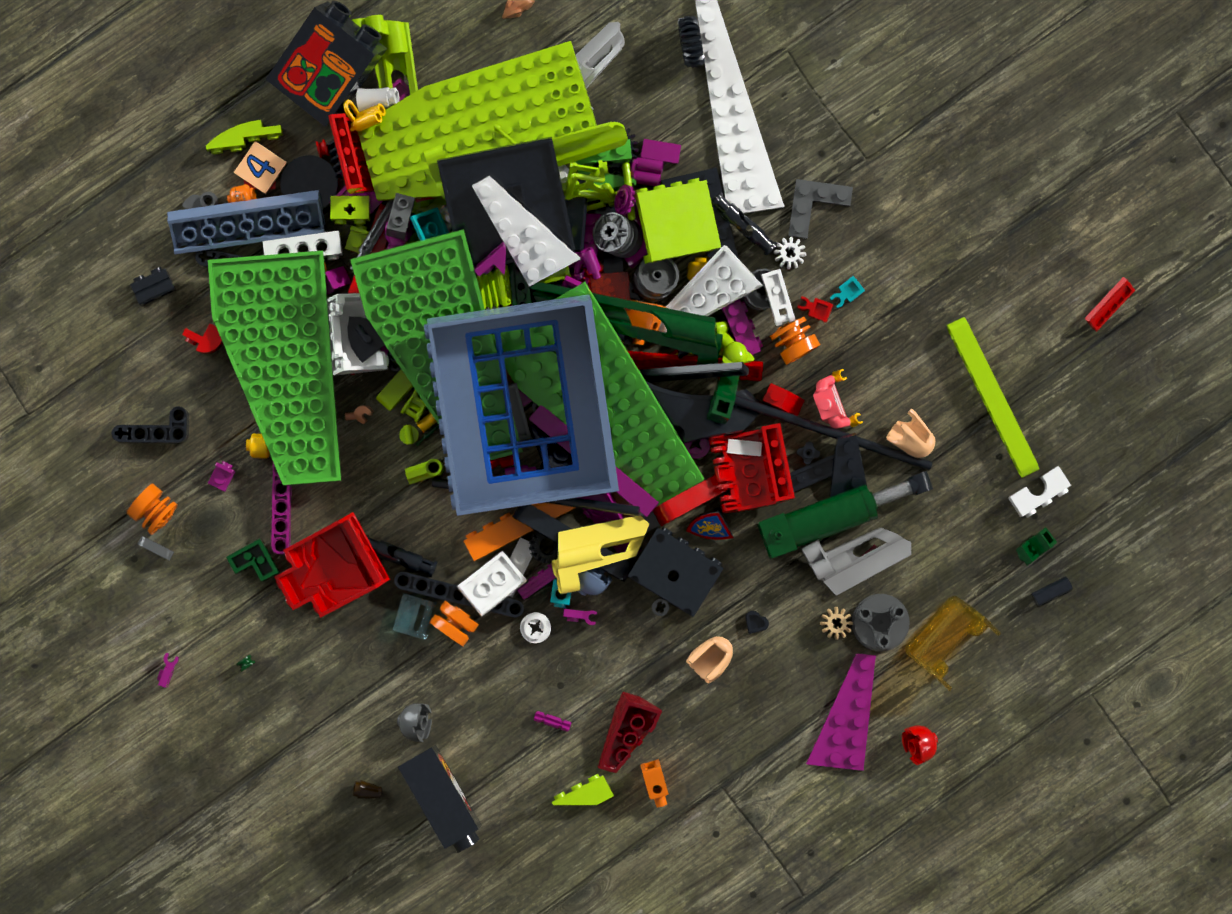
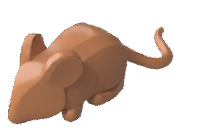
(516, 7)

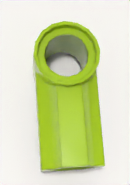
(422, 471)

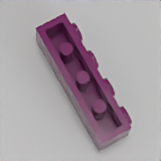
(741, 327)

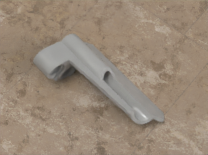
(607, 39)
(844, 570)

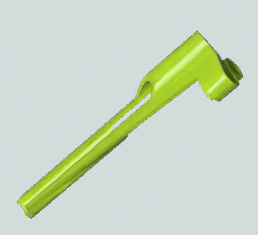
(397, 56)
(567, 147)

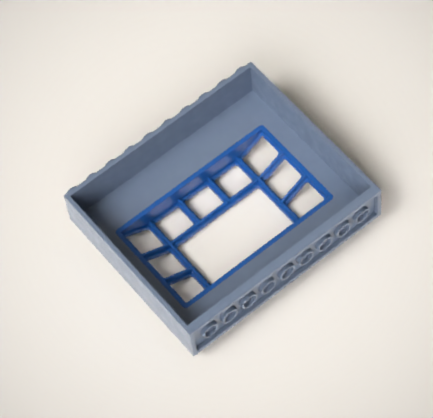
(463, 416)

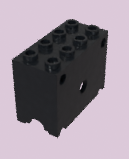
(694, 570)

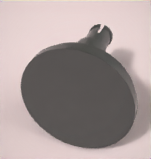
(880, 622)

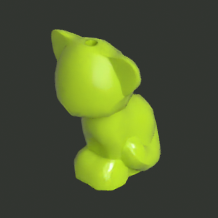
(732, 350)

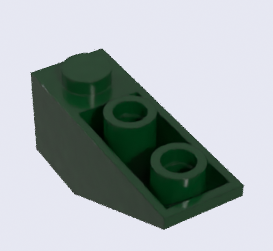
(723, 399)

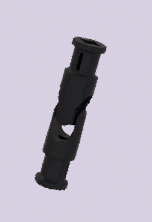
(740, 221)
(406, 558)

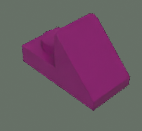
(496, 257)
(336, 279)

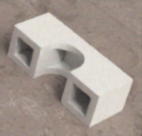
(1055, 484)

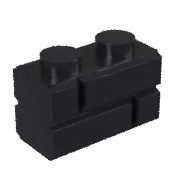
(153, 286)

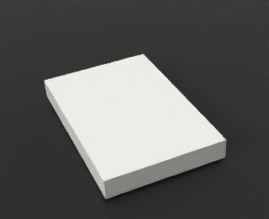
(492, 583)

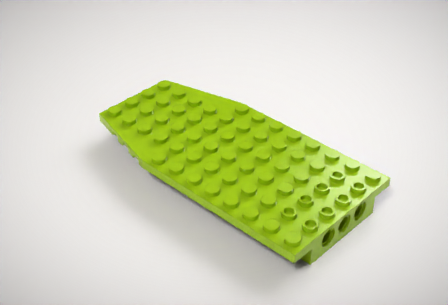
(526, 96)

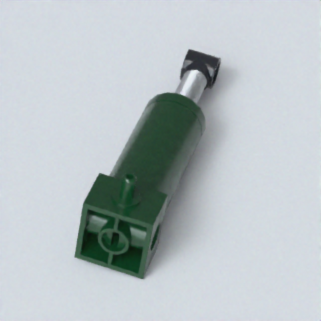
(832, 515)

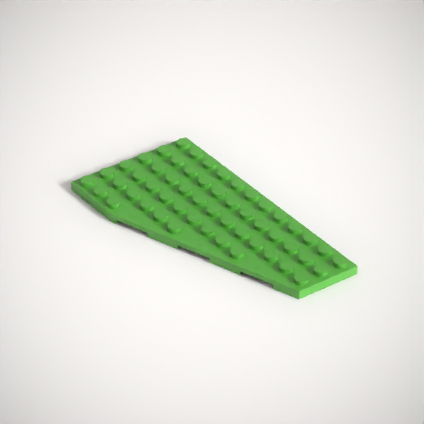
(641, 433)

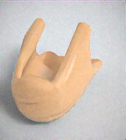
(912, 436)
(711, 658)

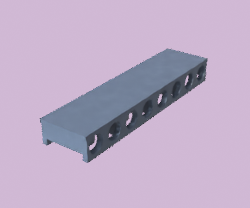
(246, 220)

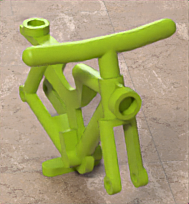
(600, 192)

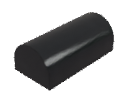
(1052, 591)

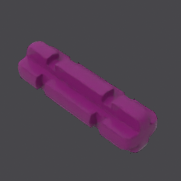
(552, 721)

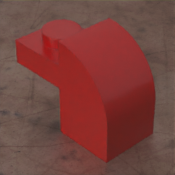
(208, 343)

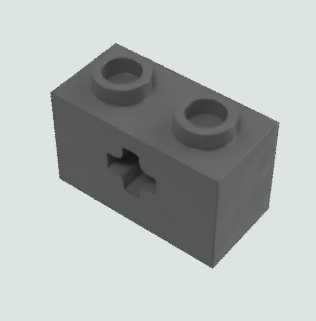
(400, 216)

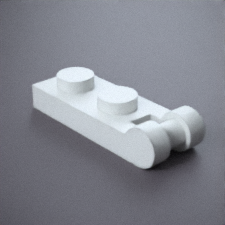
(778, 296)

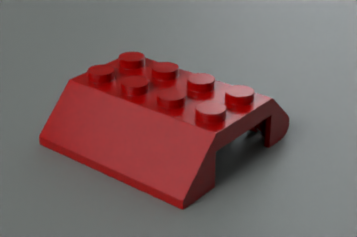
(350, 155)
(753, 479)

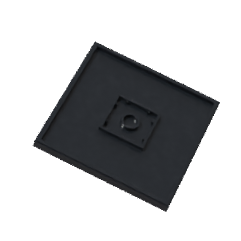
(527, 174)

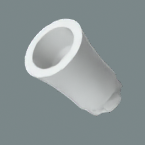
(369, 97)

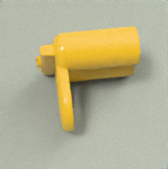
(365, 118)

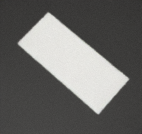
(744, 447)

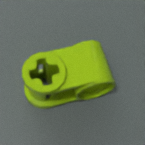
(416, 404)

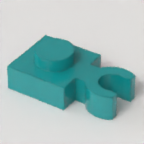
(849, 290)

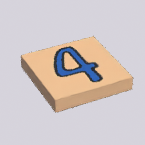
(260, 167)

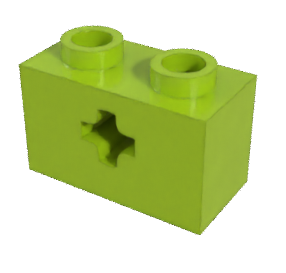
(340, 204)

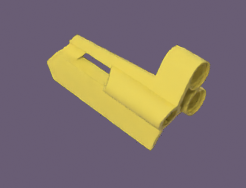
(581, 548)

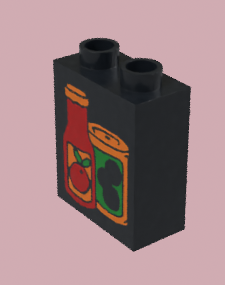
(327, 61)

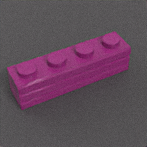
(537, 582)

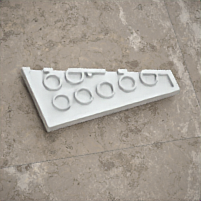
(527, 239)
(715, 286)

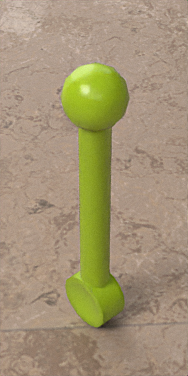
(497, 127)

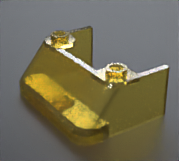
(944, 634)

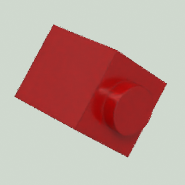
(783, 400)

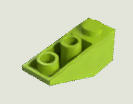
(591, 793)

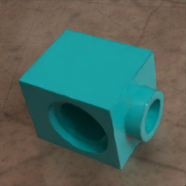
(559, 603)

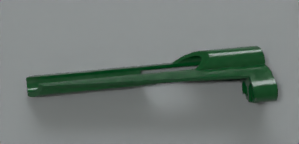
(684, 332)

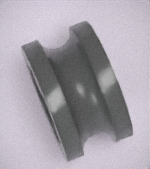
(666, 609)

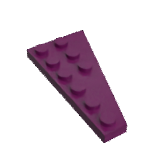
(846, 726)

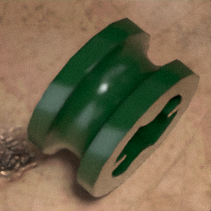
(245, 663)

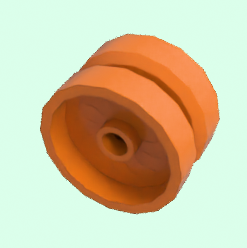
(454, 623)

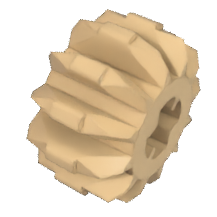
(829, 624)

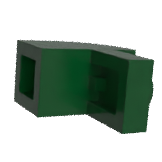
(1036, 546)

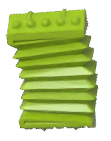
(495, 288)

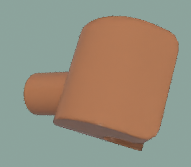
(359, 413)

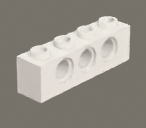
(332, 239)

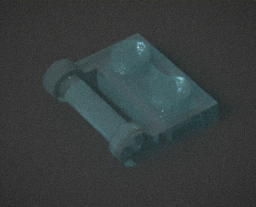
(408, 613)

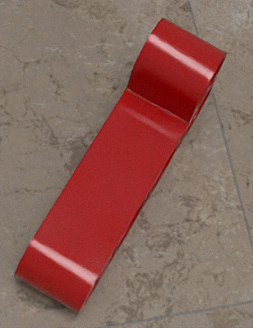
(687, 500)

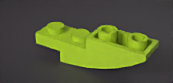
(235, 138)

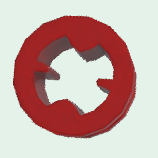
(322, 148)

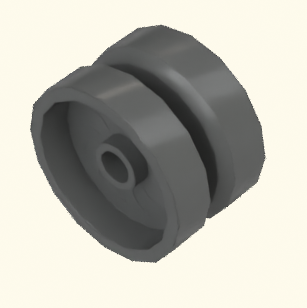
(655, 279)

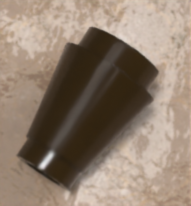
(366, 790)

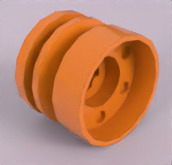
(795, 340)
(151, 508)

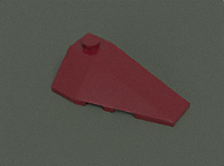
(629, 726)

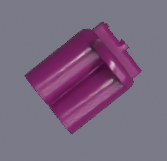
(646, 171)

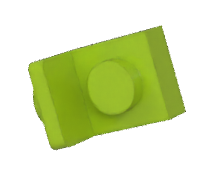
(356, 238)

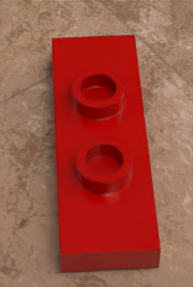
(1109, 304)

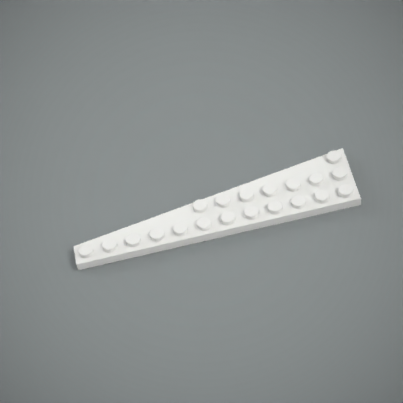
(741, 151)

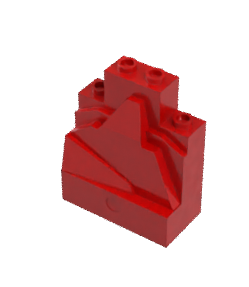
(331, 567)

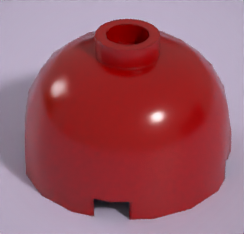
(920, 743)

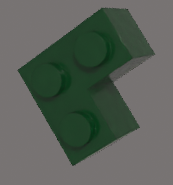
(254, 555)

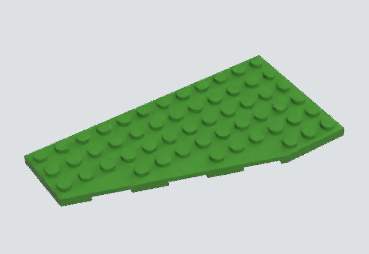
(423, 282)
(280, 346)

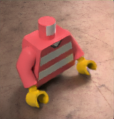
(830, 405)

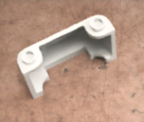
(343, 357)

